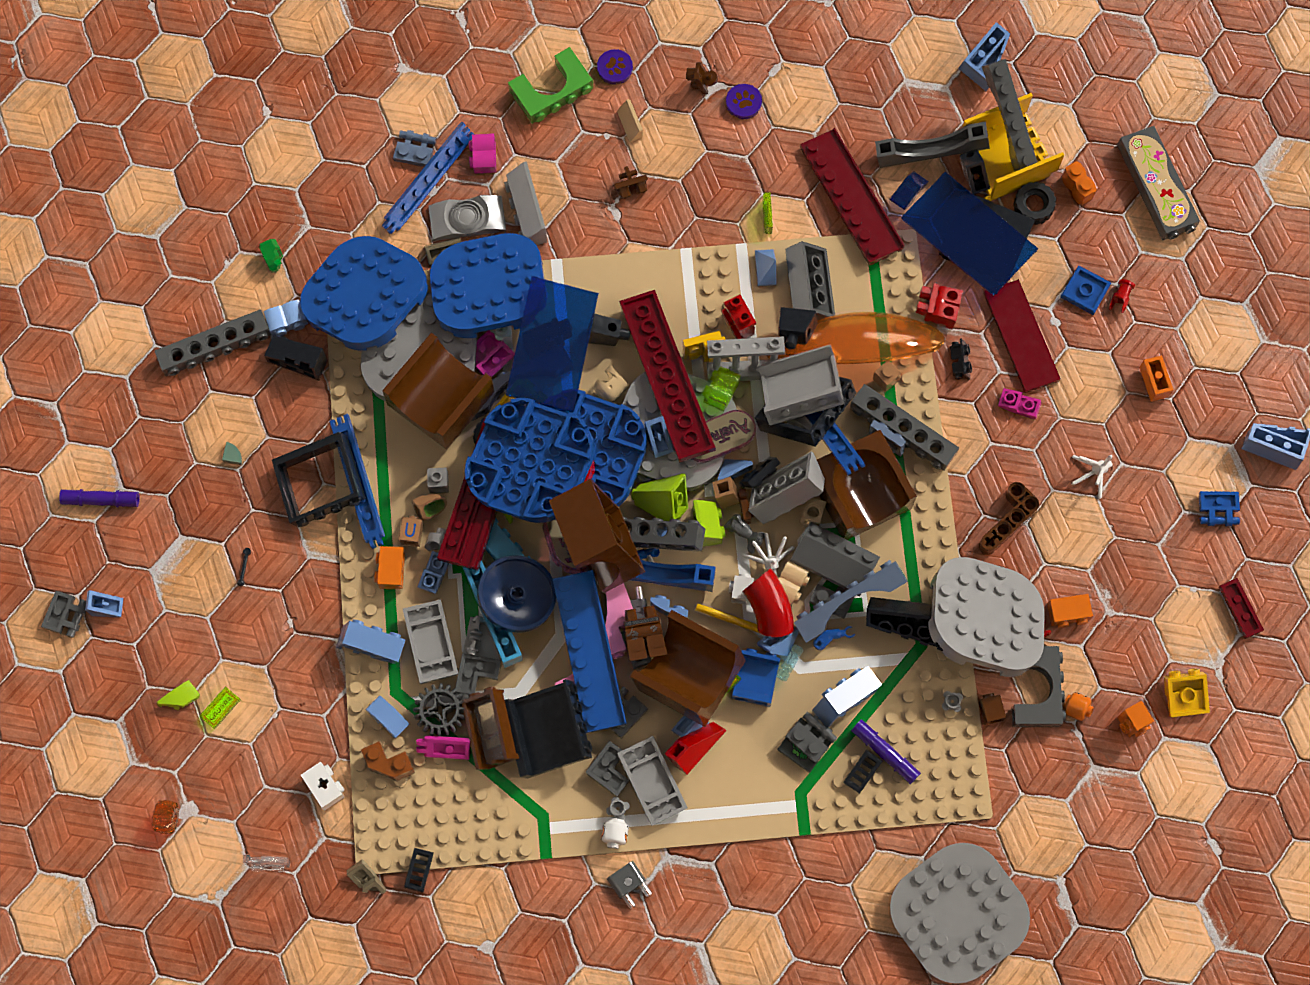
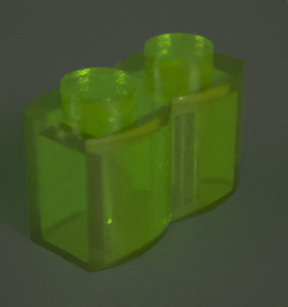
(721, 388)

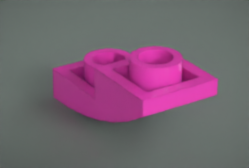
(1019, 404)

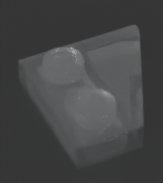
(262, 862)

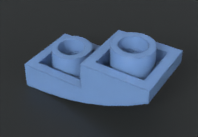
(433, 574)
(662, 605)
(387, 716)

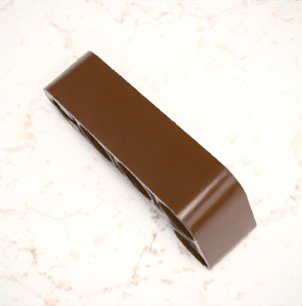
(1006, 522)

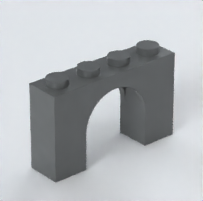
(1050, 711)

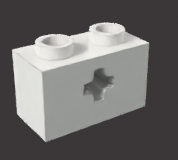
(313, 779)

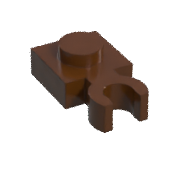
(744, 505)

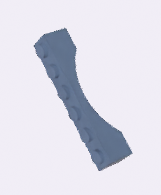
(815, 622)

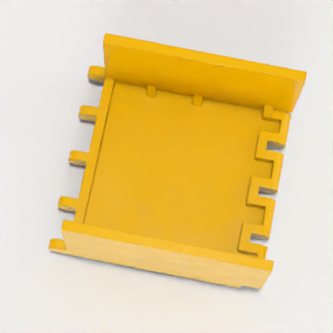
(997, 159)

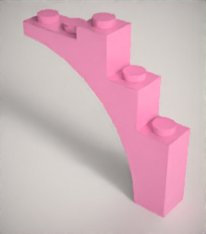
(617, 603)

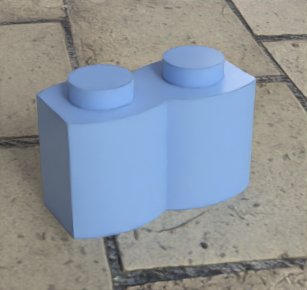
(285, 318)

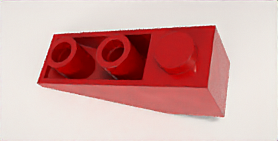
(692, 747)

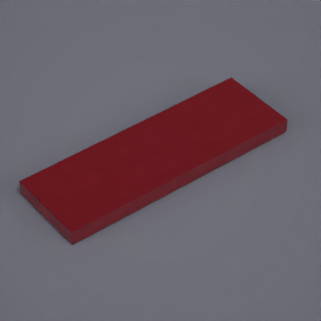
(1022, 337)

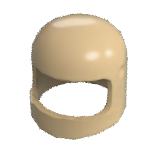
(612, 388)

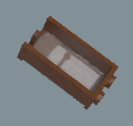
(489, 729)

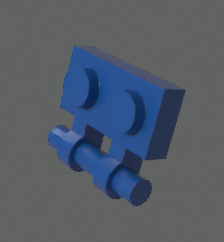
(1219, 502)

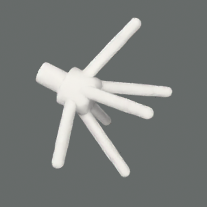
(1098, 468)
(770, 561)

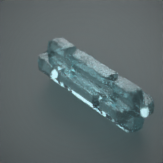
(790, 662)

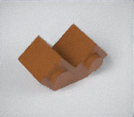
(394, 767)

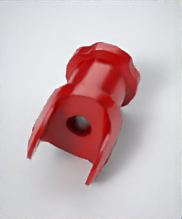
(1122, 294)

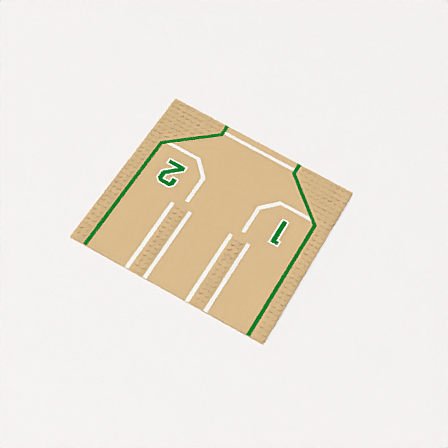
(743, 782)

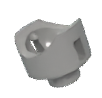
(435, 539)

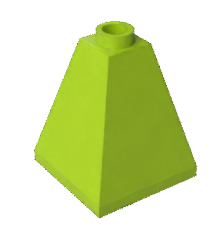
(663, 497)

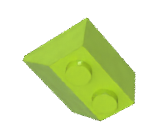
(708, 516)

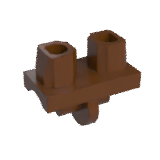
(701, 78)
(639, 182)

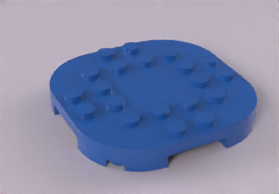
(484, 283)
(363, 292)
(618, 443)
(528, 459)

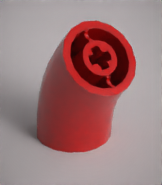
(770, 605)

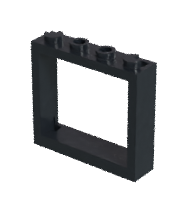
(820, 427)
(307, 452)

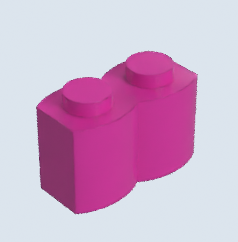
(483, 153)

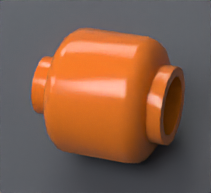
(1078, 706)

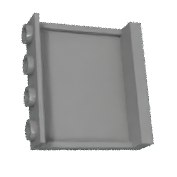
(800, 385)

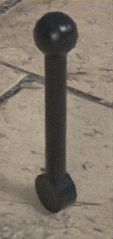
(247, 552)

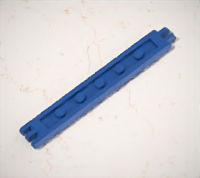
(427, 178)
(839, 446)
(366, 510)

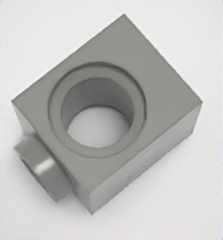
(437, 480)

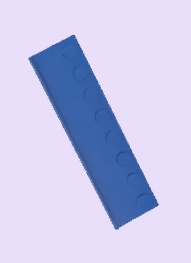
(589, 651)

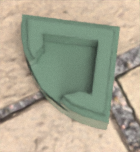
(232, 454)

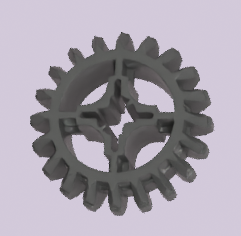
(435, 693)

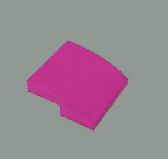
(491, 354)

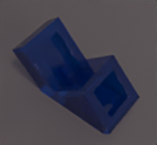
(908, 190)

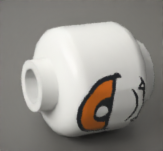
(614, 833)

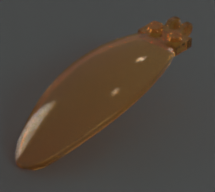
(871, 338)

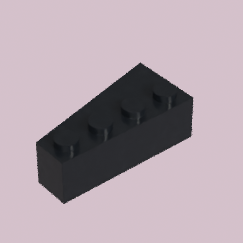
(902, 618)

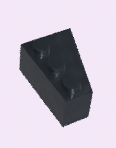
(296, 357)

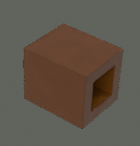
(992, 709)

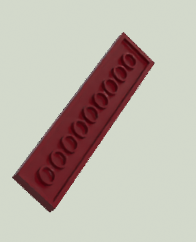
(667, 376)

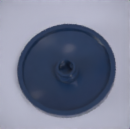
(516, 594)

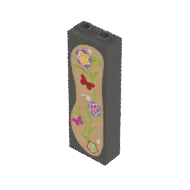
(1158, 183)

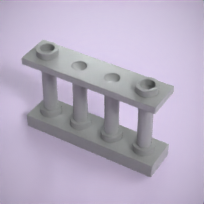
(740, 348)

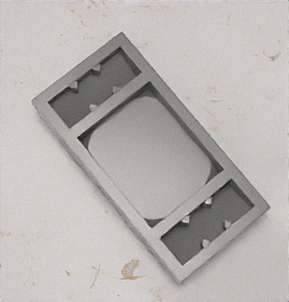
(467, 217)
(430, 641)
(652, 780)

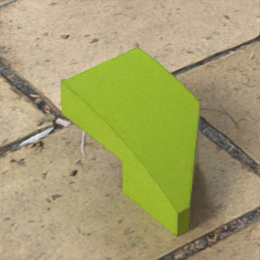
(180, 696)

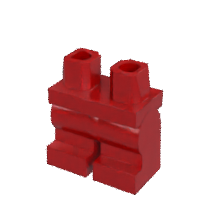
(941, 306)
(738, 313)

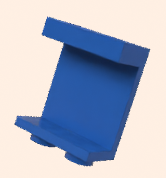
(757, 678)

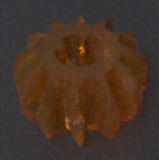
(165, 817)

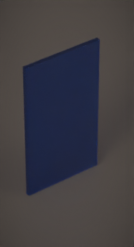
(969, 233)
(552, 344)

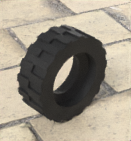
(1040, 190)

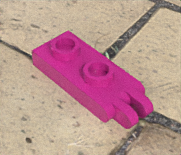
(444, 747)

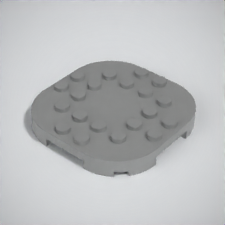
(383, 363)
(643, 403)
(987, 616)
(960, 913)

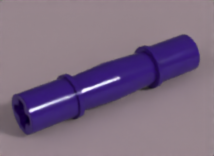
(99, 498)
(886, 751)

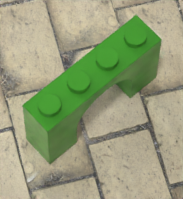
(538, 106)

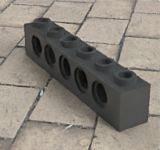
(203, 340)
(868, 396)
(691, 541)

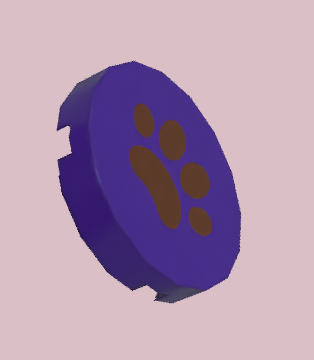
(614, 66)
(743, 101)

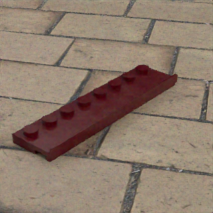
(852, 196)
(467, 529)

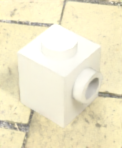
(737, 586)

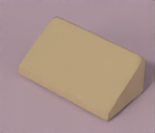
(630, 121)

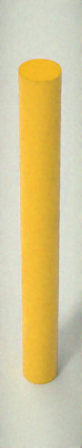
(726, 617)

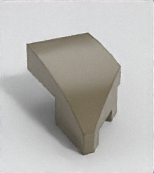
(365, 878)

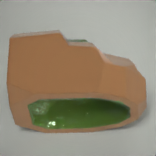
(429, 505)

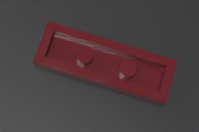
(1241, 608)

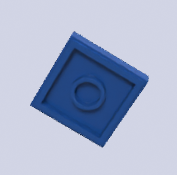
(1085, 290)

